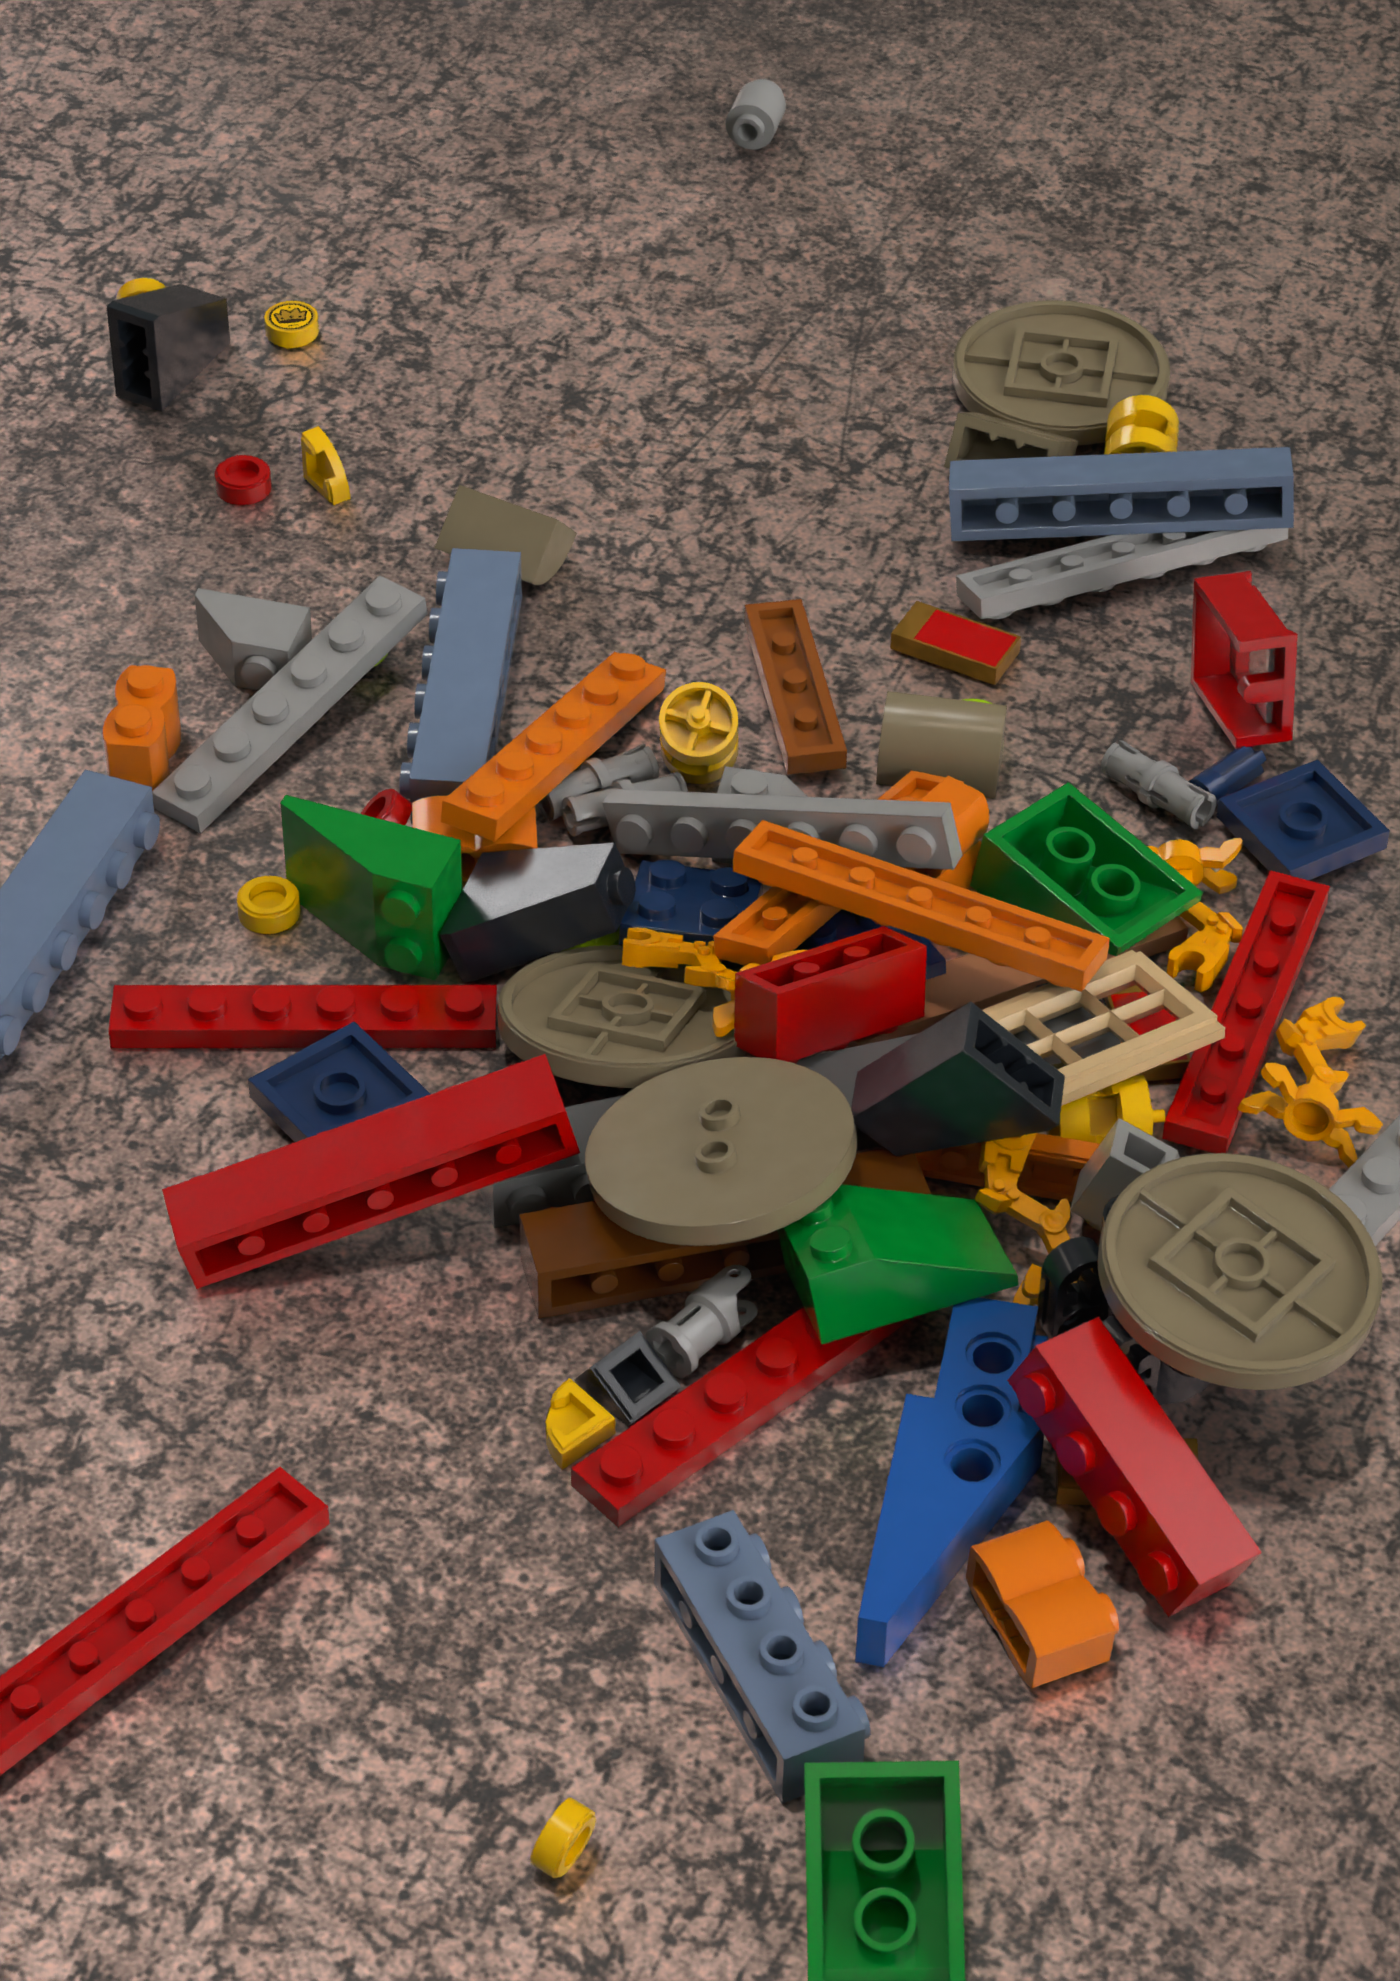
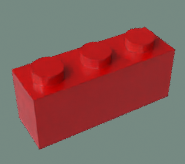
(830, 995)

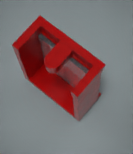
(1243, 660)

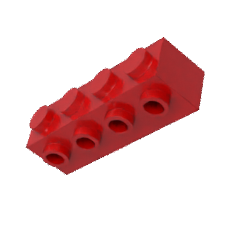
(1133, 1466)

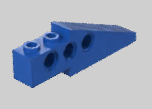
(950, 1471)

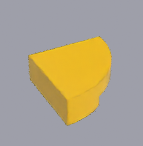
(323, 466)
(575, 1424)

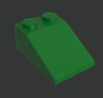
(1081, 869)
(374, 882)
(890, 1257)
(884, 1871)

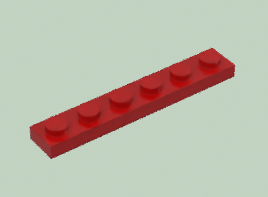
(1250, 1010)
(301, 1015)
(714, 1415)
(153, 1611)

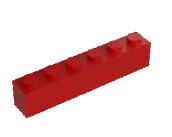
(369, 1171)

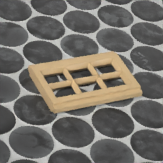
(1192, 1030)

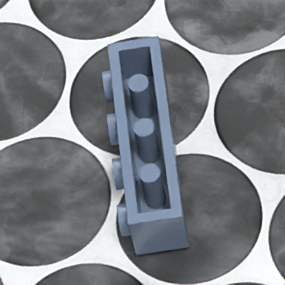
(758, 1651)

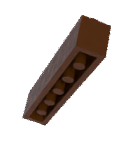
(587, 1262)

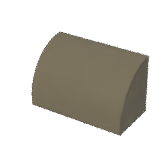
(988, 437)
(497, 525)
(942, 740)

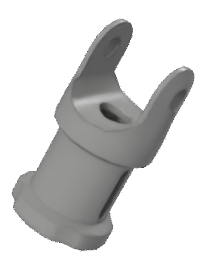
(706, 1320)

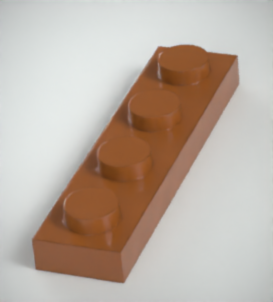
(795, 687)

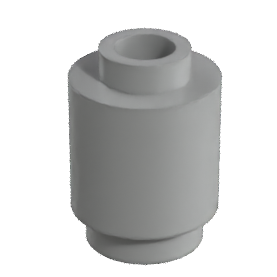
(756, 114)

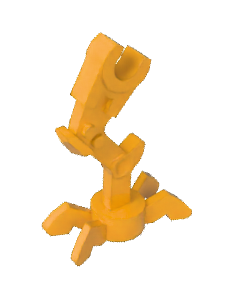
(1209, 946)
(659, 949)
(1312, 1109)
(1002, 1165)

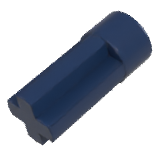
(1231, 772)

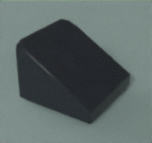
(629, 1380)

